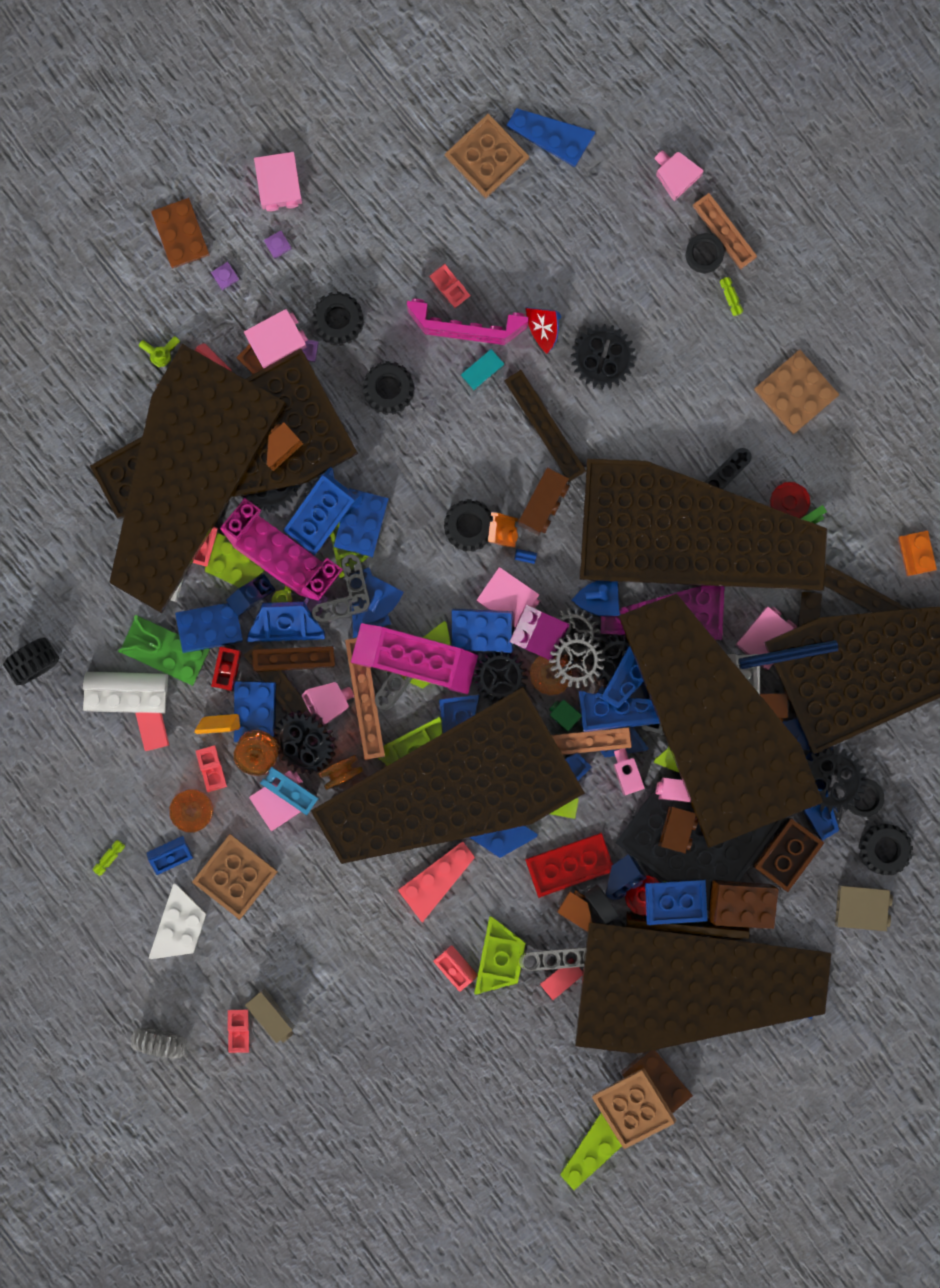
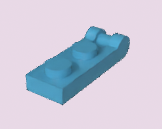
(290, 791)

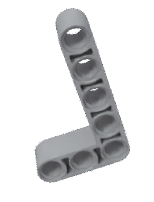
(559, 955)

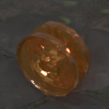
(539, 680)
(256, 752)
(340, 772)
(184, 820)

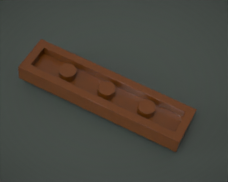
(293, 658)

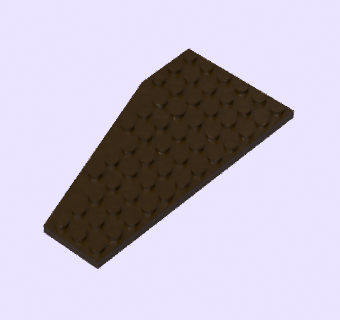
(305, 413)
(190, 460)
(677, 530)
(880, 671)
(724, 737)
(466, 783)
(677, 989)

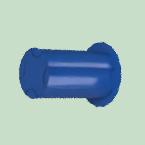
(525, 556)

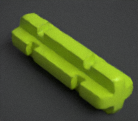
(731, 296)
(108, 857)

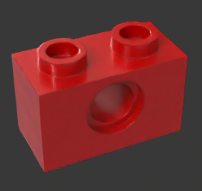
(226, 668)

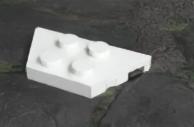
(179, 926)

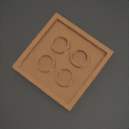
(486, 156)
(796, 392)
(235, 876)
(634, 1108)

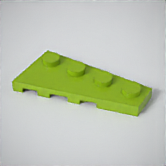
(593, 1151)

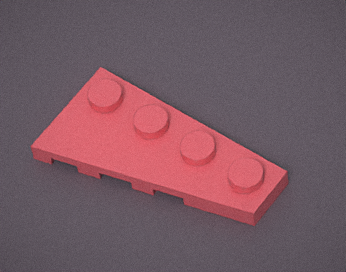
(433, 883)

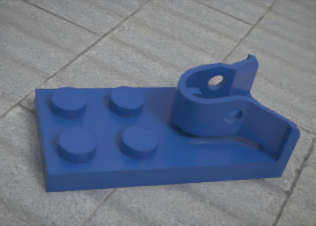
(321, 512)

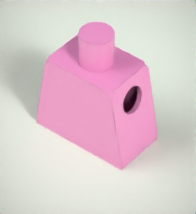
(677, 173)
(327, 701)
(631, 782)

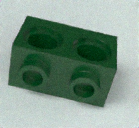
(564, 714)

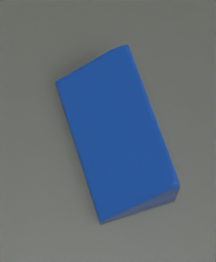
(169, 855)

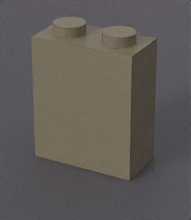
(863, 908)
(270, 1016)

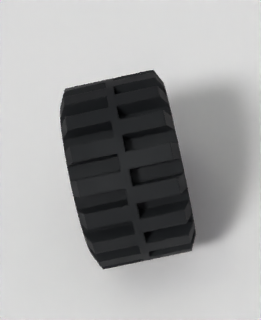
(335, 301)
(383, 371)
(452, 518)
(31, 661)
(902, 855)

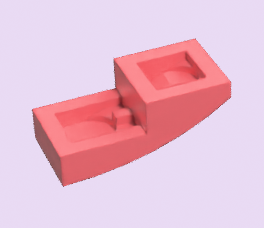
(449, 286)
(211, 768)
(561, 980)
(238, 1031)

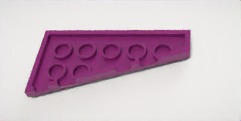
(703, 601)

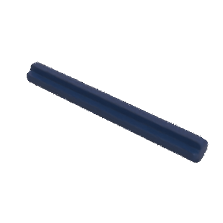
(788, 654)

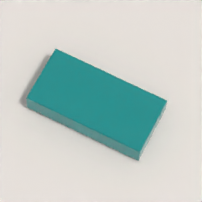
(482, 369)

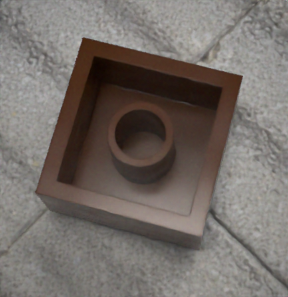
(678, 830)

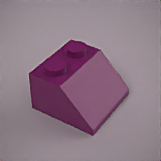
(539, 632)

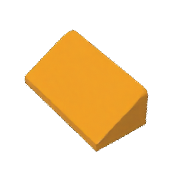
(218, 723)

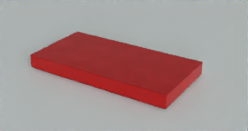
(569, 865)

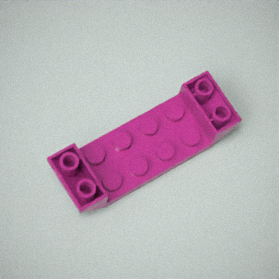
(475, 332)
(278, 553)
(414, 657)

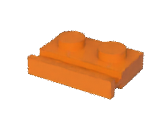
(503, 530)
(917, 553)

